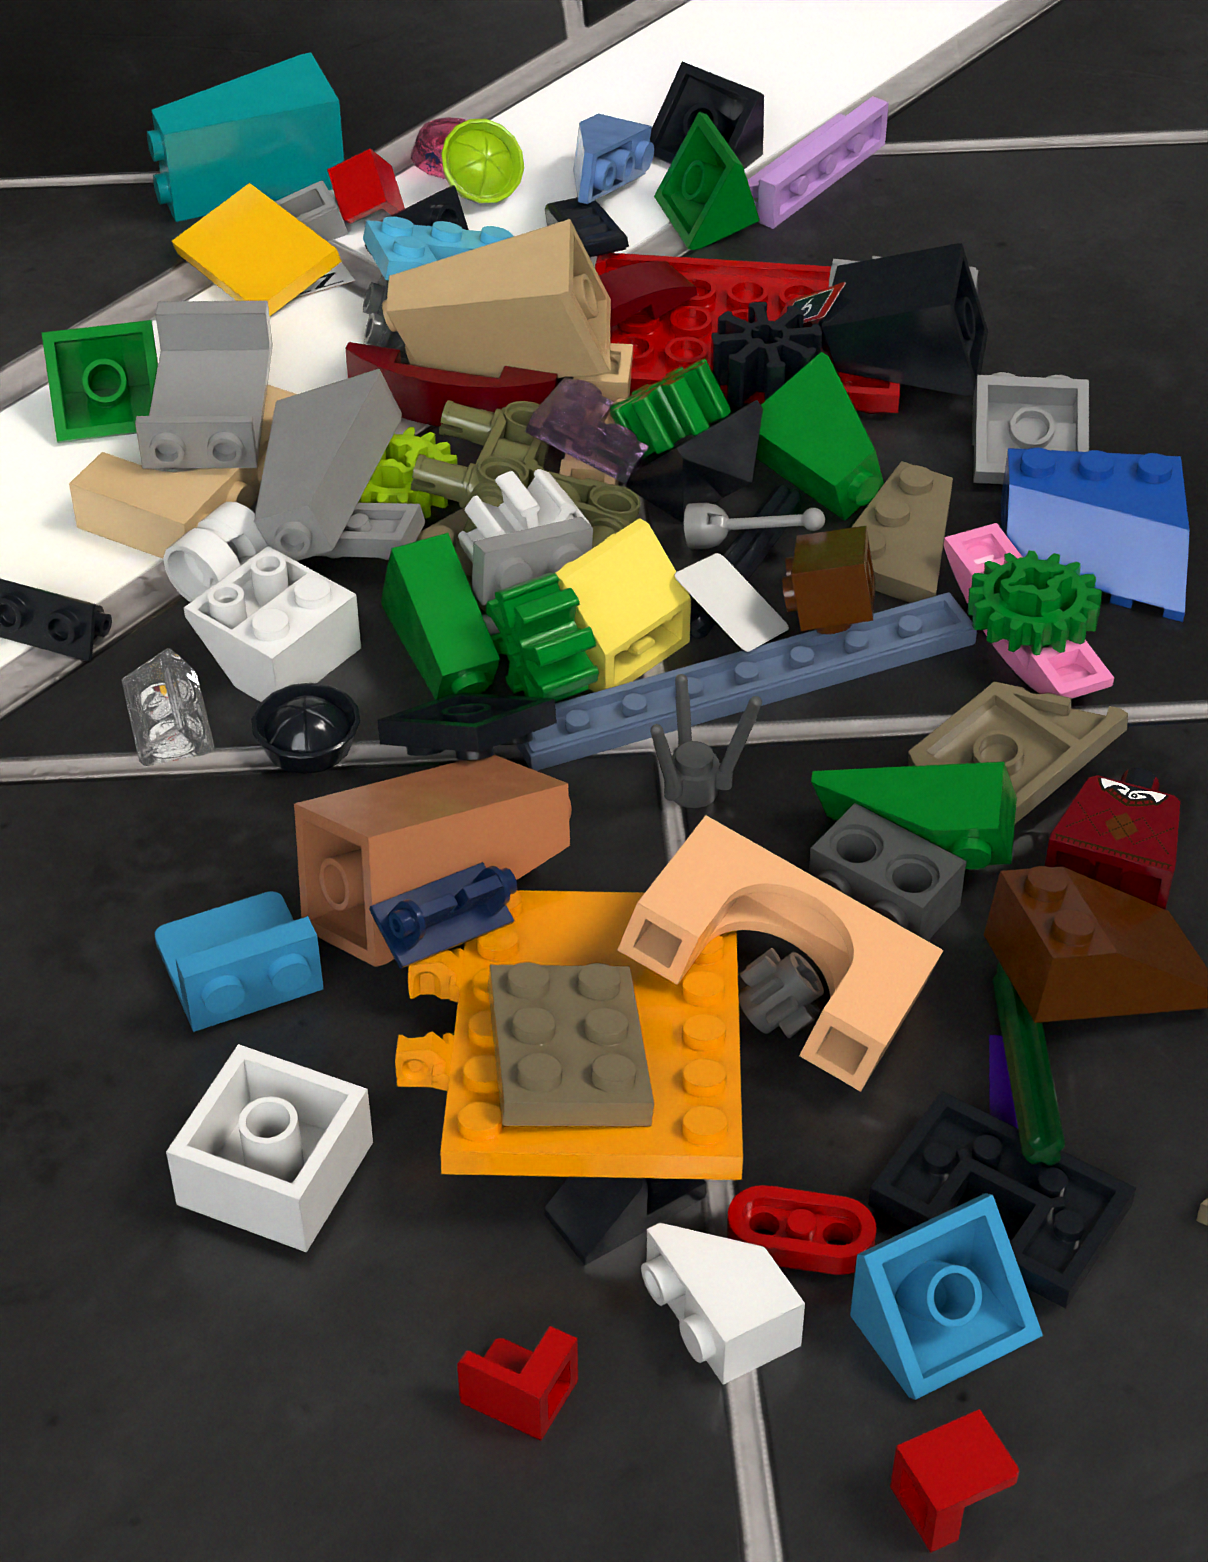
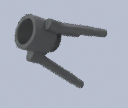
(694, 770)

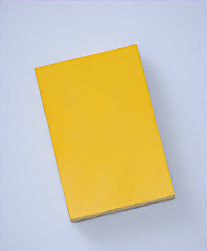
(256, 250)

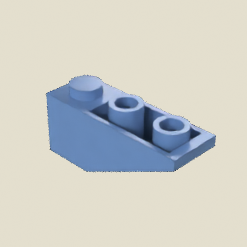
(609, 155)

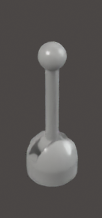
(709, 525)

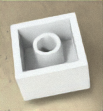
(271, 1147)

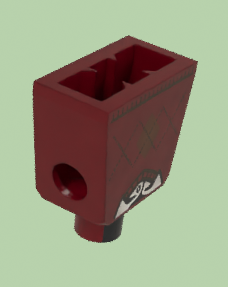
(1121, 835)

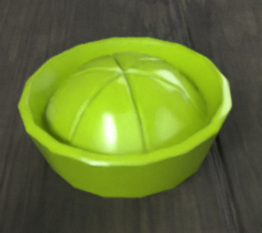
(482, 161)

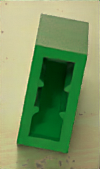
(819, 441)
(439, 617)

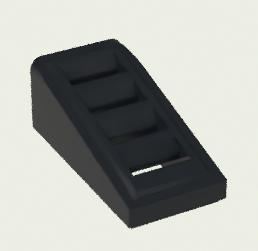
(592, 223)

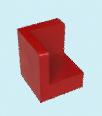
(365, 186)
(519, 1384)
(948, 1471)

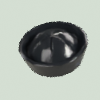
(306, 726)

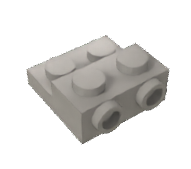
(1026, 415)

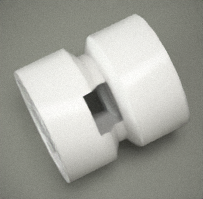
(213, 549)

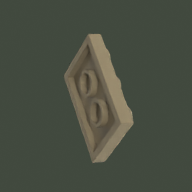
(568, 1046)

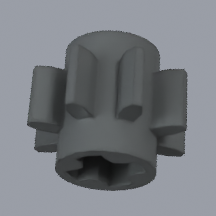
(780, 993)

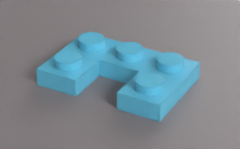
(403, 246)

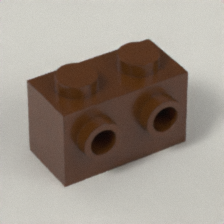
(831, 580)

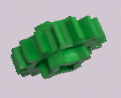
(1034, 602)

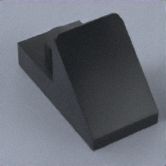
(607, 1212)

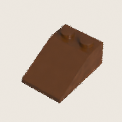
(1090, 948)

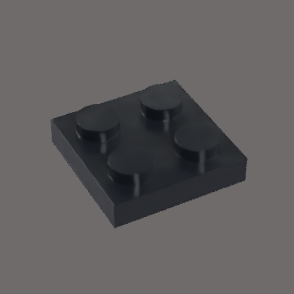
(467, 724)

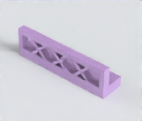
(818, 161)

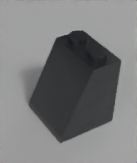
(909, 320)

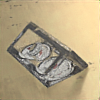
(167, 710)

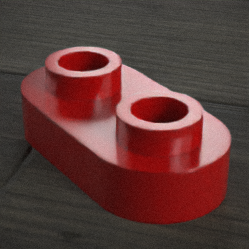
(803, 1227)

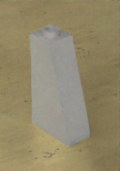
(321, 461)

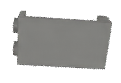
(208, 386)

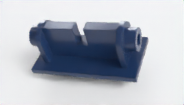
(445, 912)

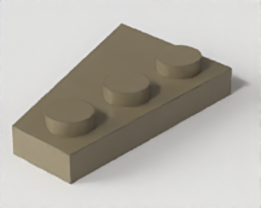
(908, 531)

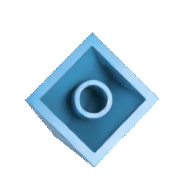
(943, 1297)

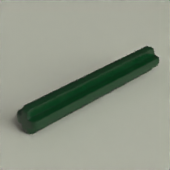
(1029, 1076)

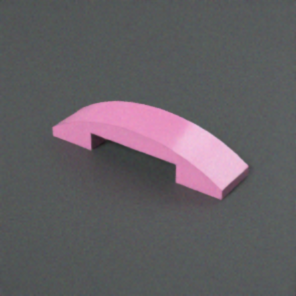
(1064, 673)

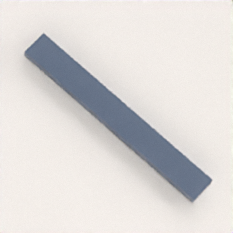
(769, 671)

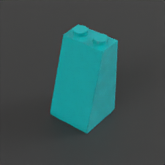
(258, 129)

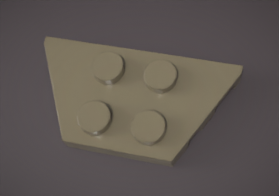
(1030, 732)

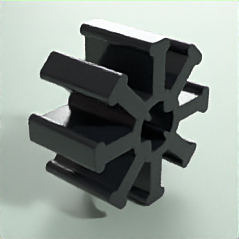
(761, 352)

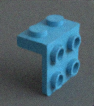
(239, 959)

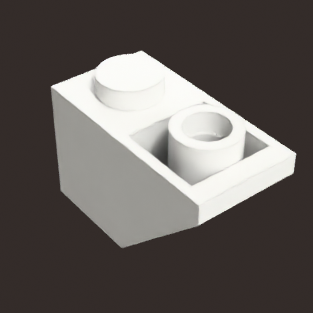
(727, 1296)

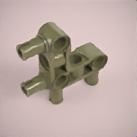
(512, 449)

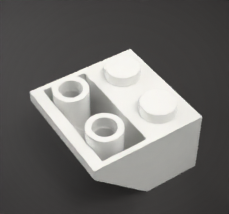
(276, 624)

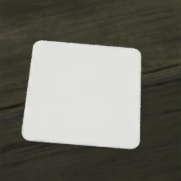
(731, 602)

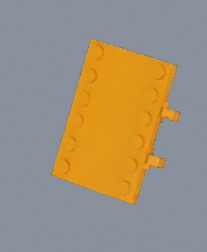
(686, 1037)

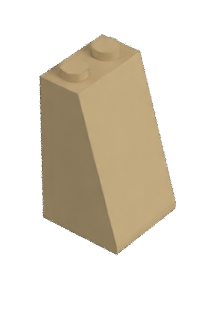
(506, 304)

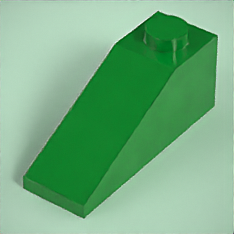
(954, 806)

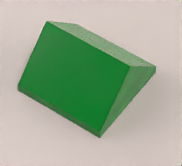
(706, 188)
(100, 378)

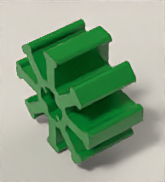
(672, 407)
(542, 639)

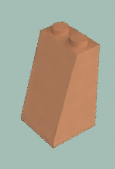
(414, 831)

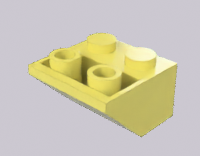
(629, 603)

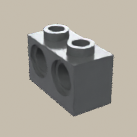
(890, 870)

